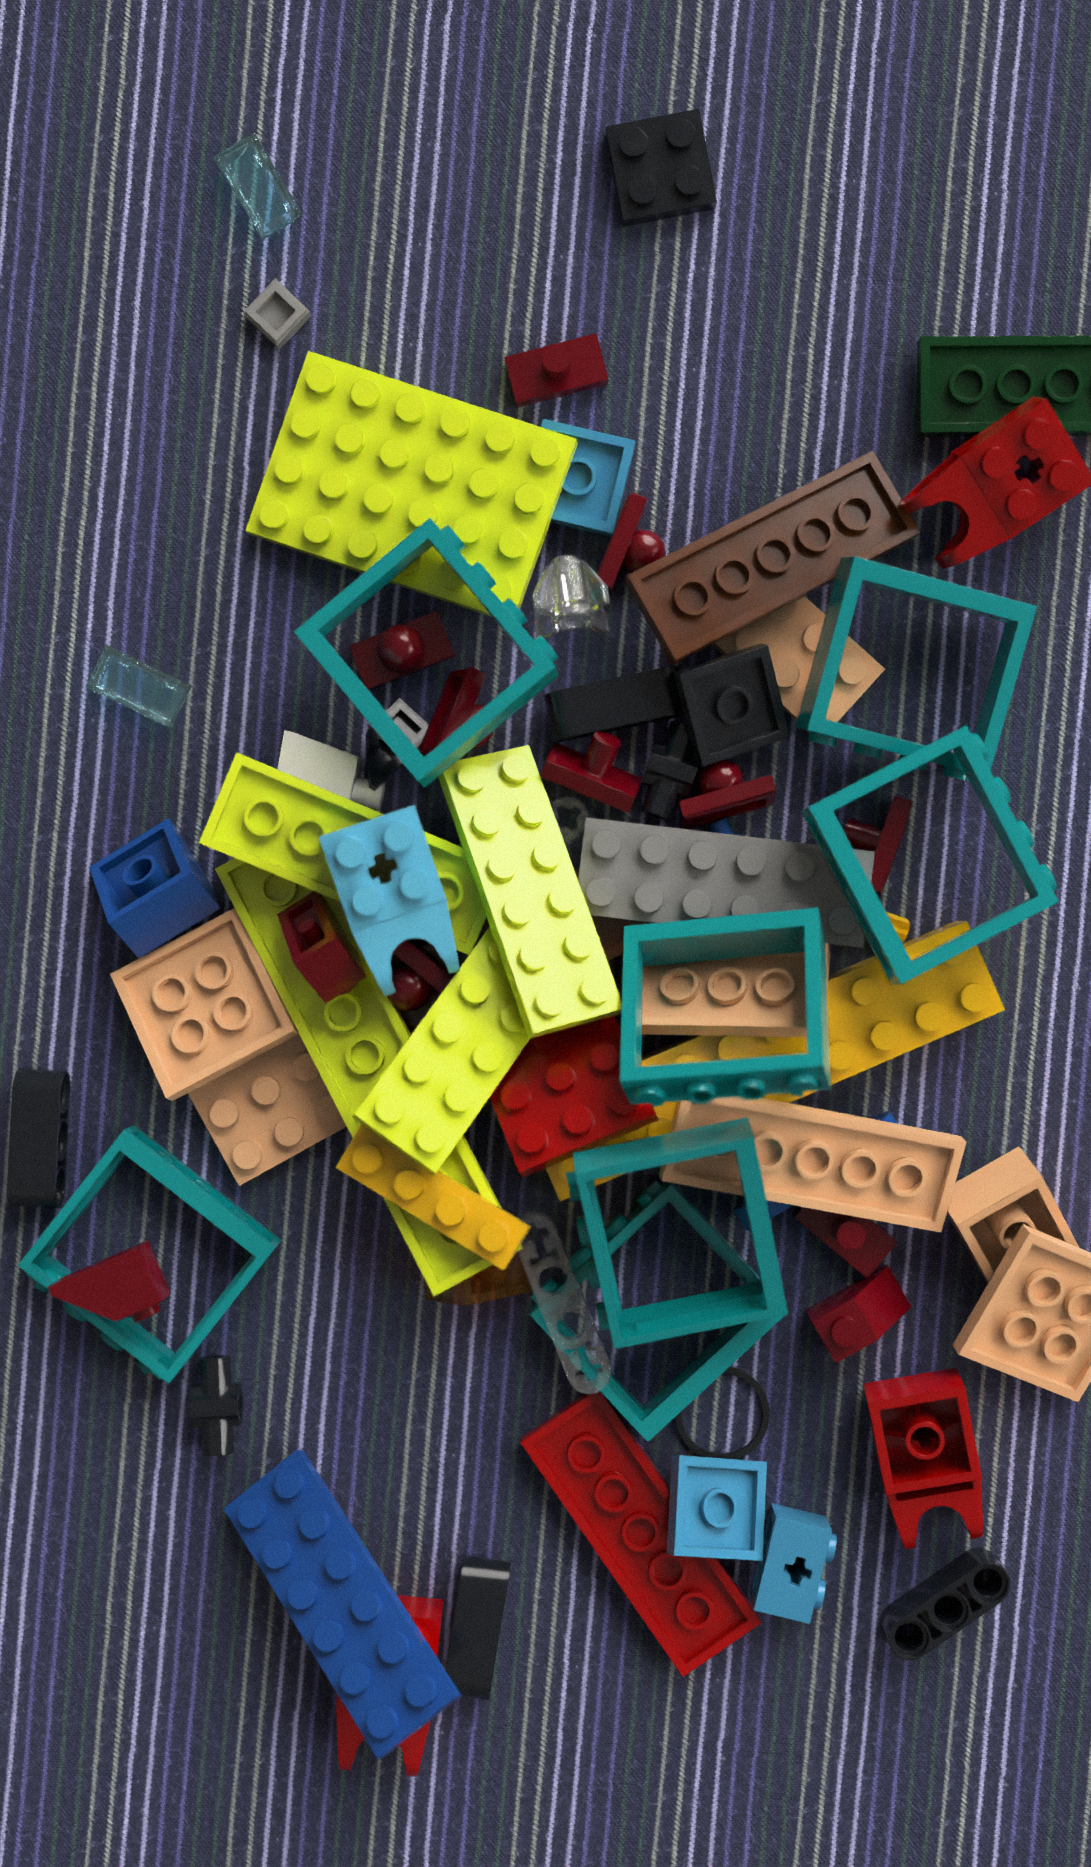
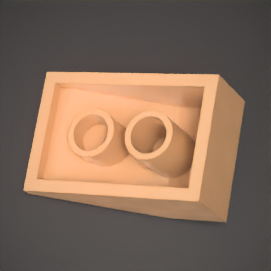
(996, 1202)

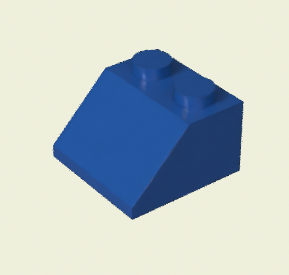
(153, 889)

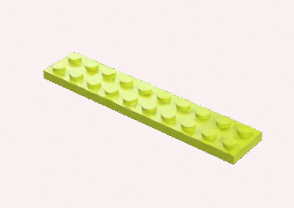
(351, 1047)

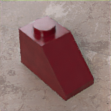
(320, 947)
(117, 1285)
(859, 1313)

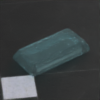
(258, 186)
(138, 686)

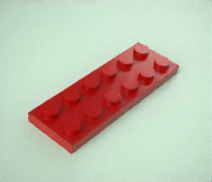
(625, 1515)

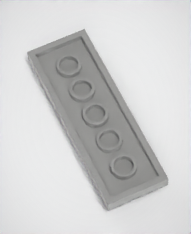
(696, 874)

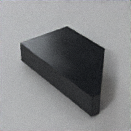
(380, 758)

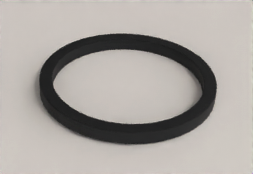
(753, 1443)

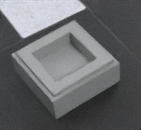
(277, 314)

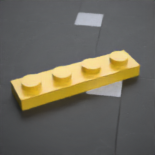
(434, 1199)

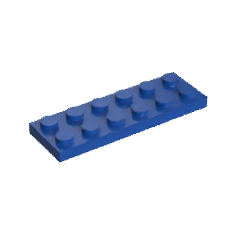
(342, 1604)

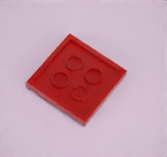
(566, 1096)

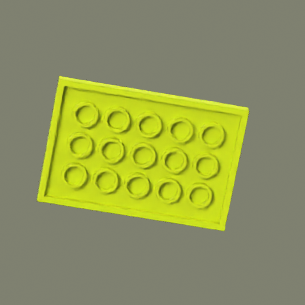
(379, 457)

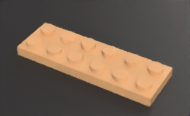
(829, 1161)

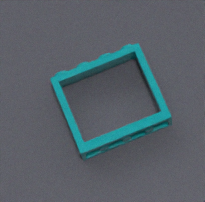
(479, 582)
(834, 633)
(860, 893)
(717, 940)
(197, 1193)
(694, 1312)
(708, 1364)

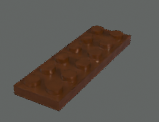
(770, 557)

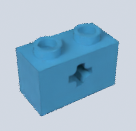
(786, 1536)

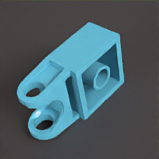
(395, 909)

